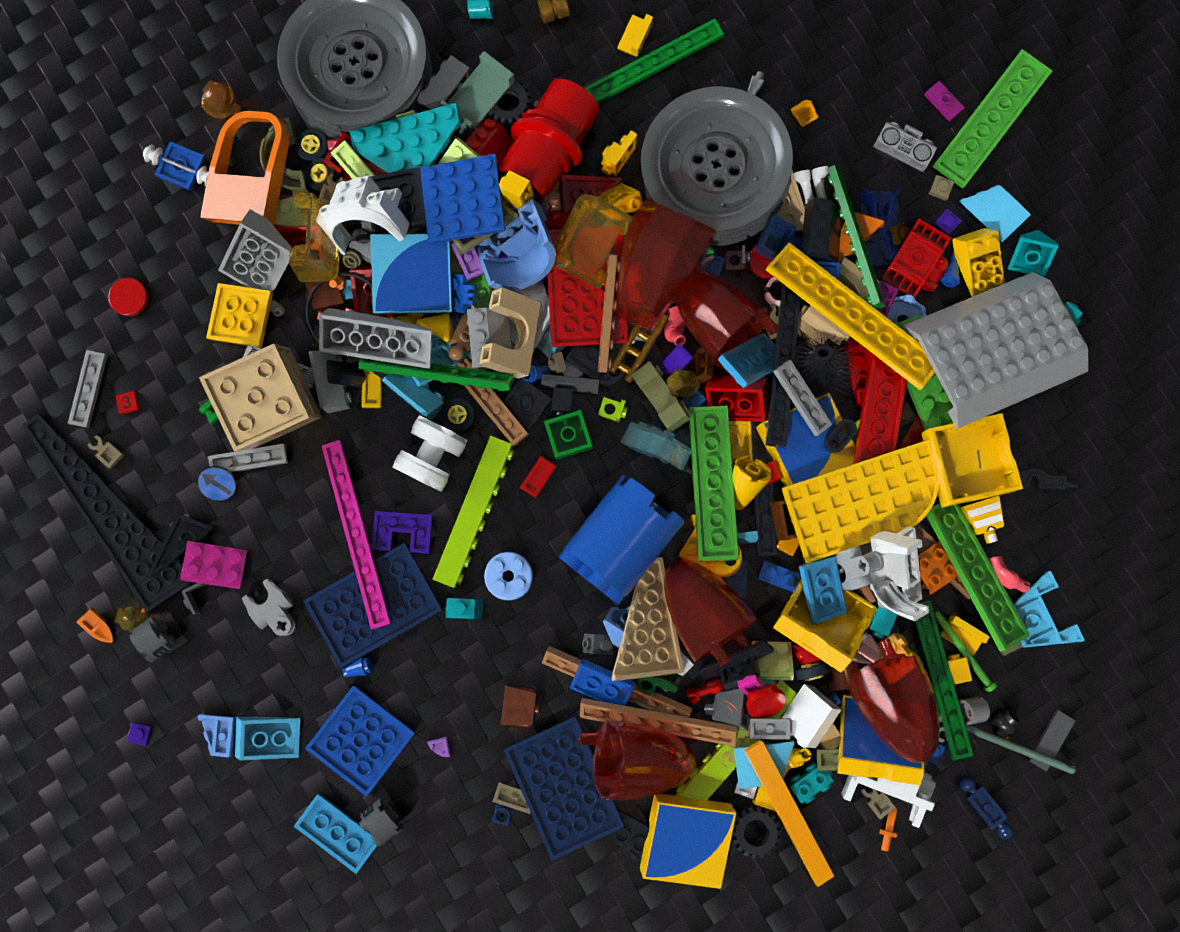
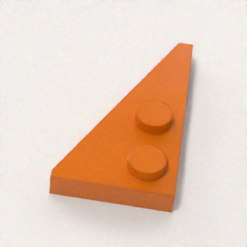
(867, 225)

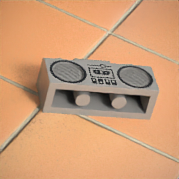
(904, 146)

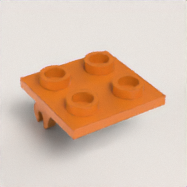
(935, 568)

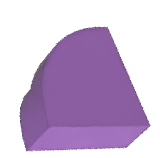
(440, 746)

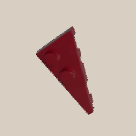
(574, 186)

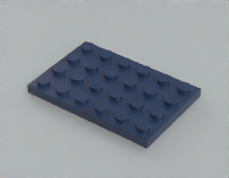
(343, 616)
(561, 789)

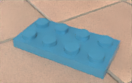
(750, 360)
(336, 833)

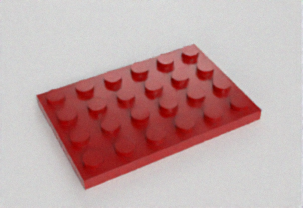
(578, 307)

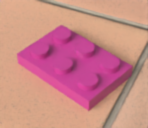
(213, 565)

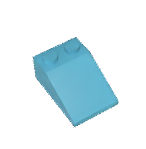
(267, 738)

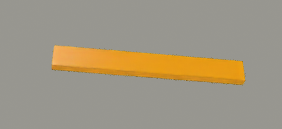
(788, 813)

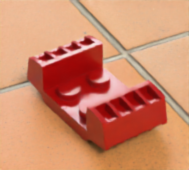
(916, 258)
(860, 362)

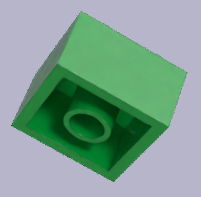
(568, 434)

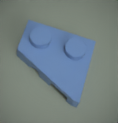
(219, 734)

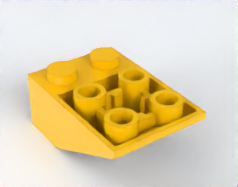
(979, 260)

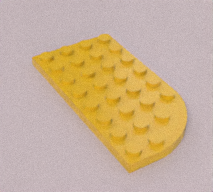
(863, 500)

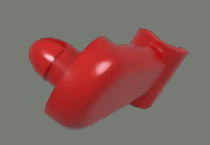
(932, 280)
(711, 687)

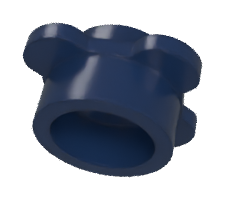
(497, 818)

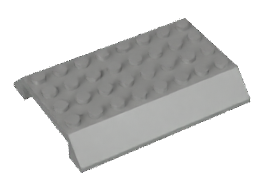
(1001, 347)

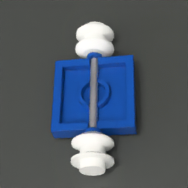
(177, 165)

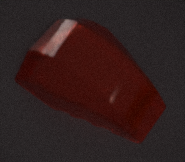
(658, 261)

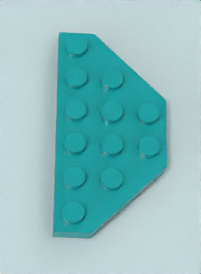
(408, 140)

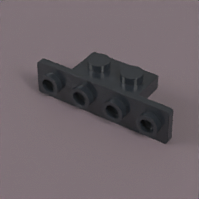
(741, 665)

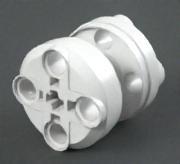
(436, 441)

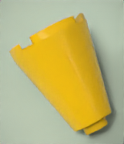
(748, 480)

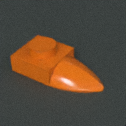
(95, 625)

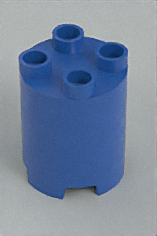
(621, 539)

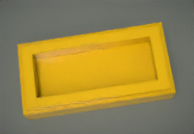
(371, 391)

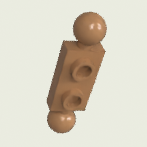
(460, 339)

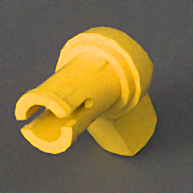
(797, 759)

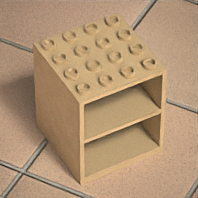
(260, 397)

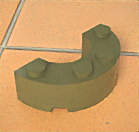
(291, 179)
(655, 388)

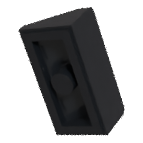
(344, 373)

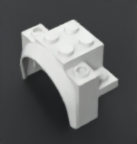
(361, 201)
(900, 570)
(918, 795)

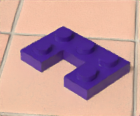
(388, 522)

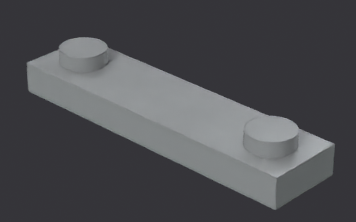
(87, 389)
(802, 397)
(251, 458)

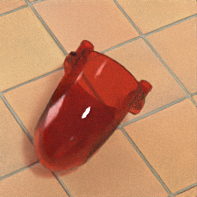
(720, 315)
(705, 611)
(898, 703)
(637, 760)

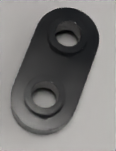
(839, 436)

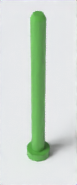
(989, 685)

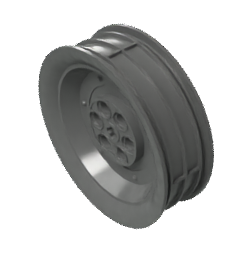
(311, 55)
(733, 124)

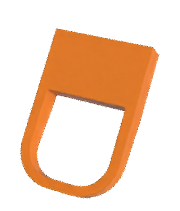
(231, 196)

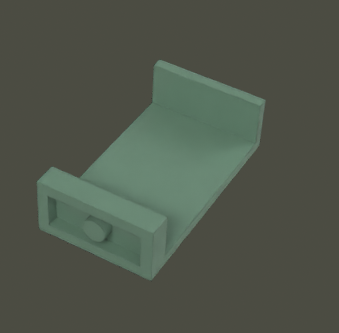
(481, 91)

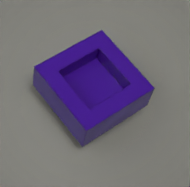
(947, 222)
(139, 734)

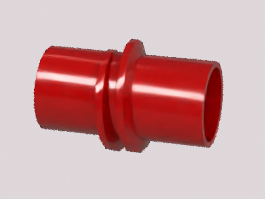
(550, 136)

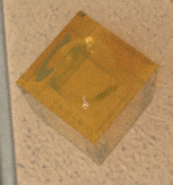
(682, 383)

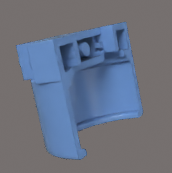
(527, 247)

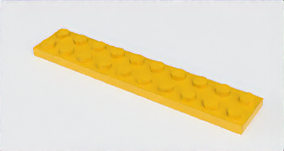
(852, 314)

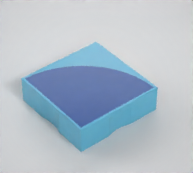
(410, 275)

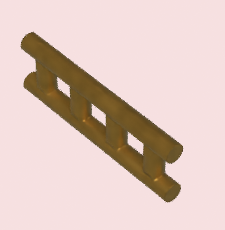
(640, 355)

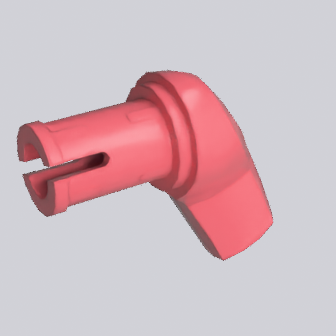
(674, 327)
(1008, 577)

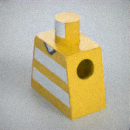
(985, 517)

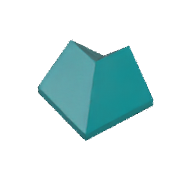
(1033, 253)

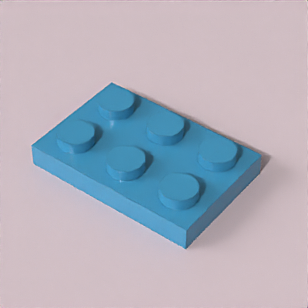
(822, 589)

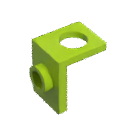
(620, 409)

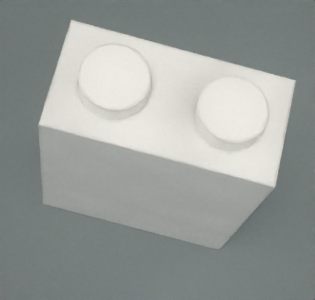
(810, 716)

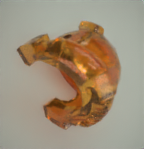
(218, 99)

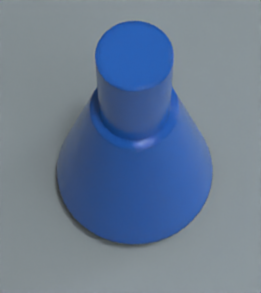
(951, 275)

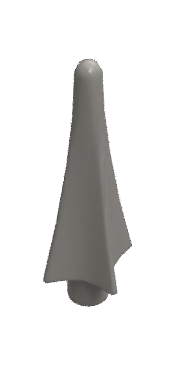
(756, 83)

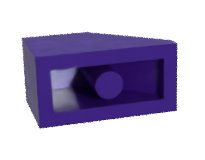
(677, 359)

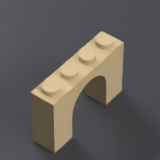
(851, 278)
(525, 315)

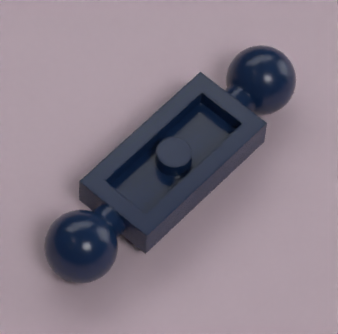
(986, 807)

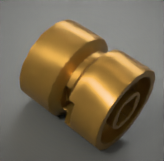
(553, 8)

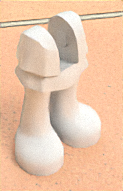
(818, 175)

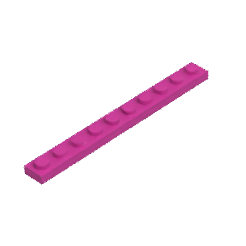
(356, 535)

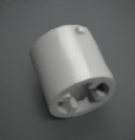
(974, 710)

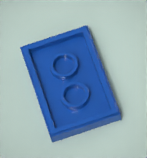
(598, 684)

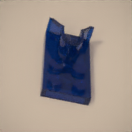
(882, 206)

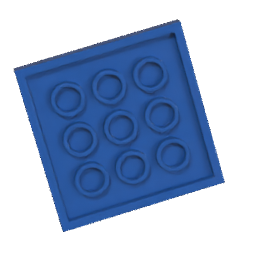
(462, 199)
(360, 740)

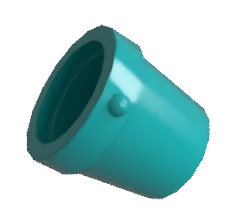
(480, 9)

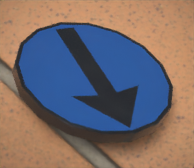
(217, 483)

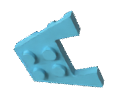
(1037, 618)

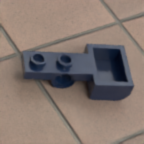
(776, 236)

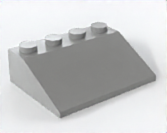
(256, 254)

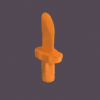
(338, 282)
(888, 832)

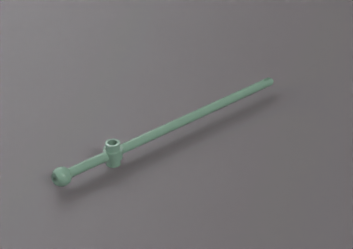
(1019, 748)

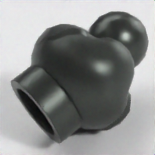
(1006, 723)

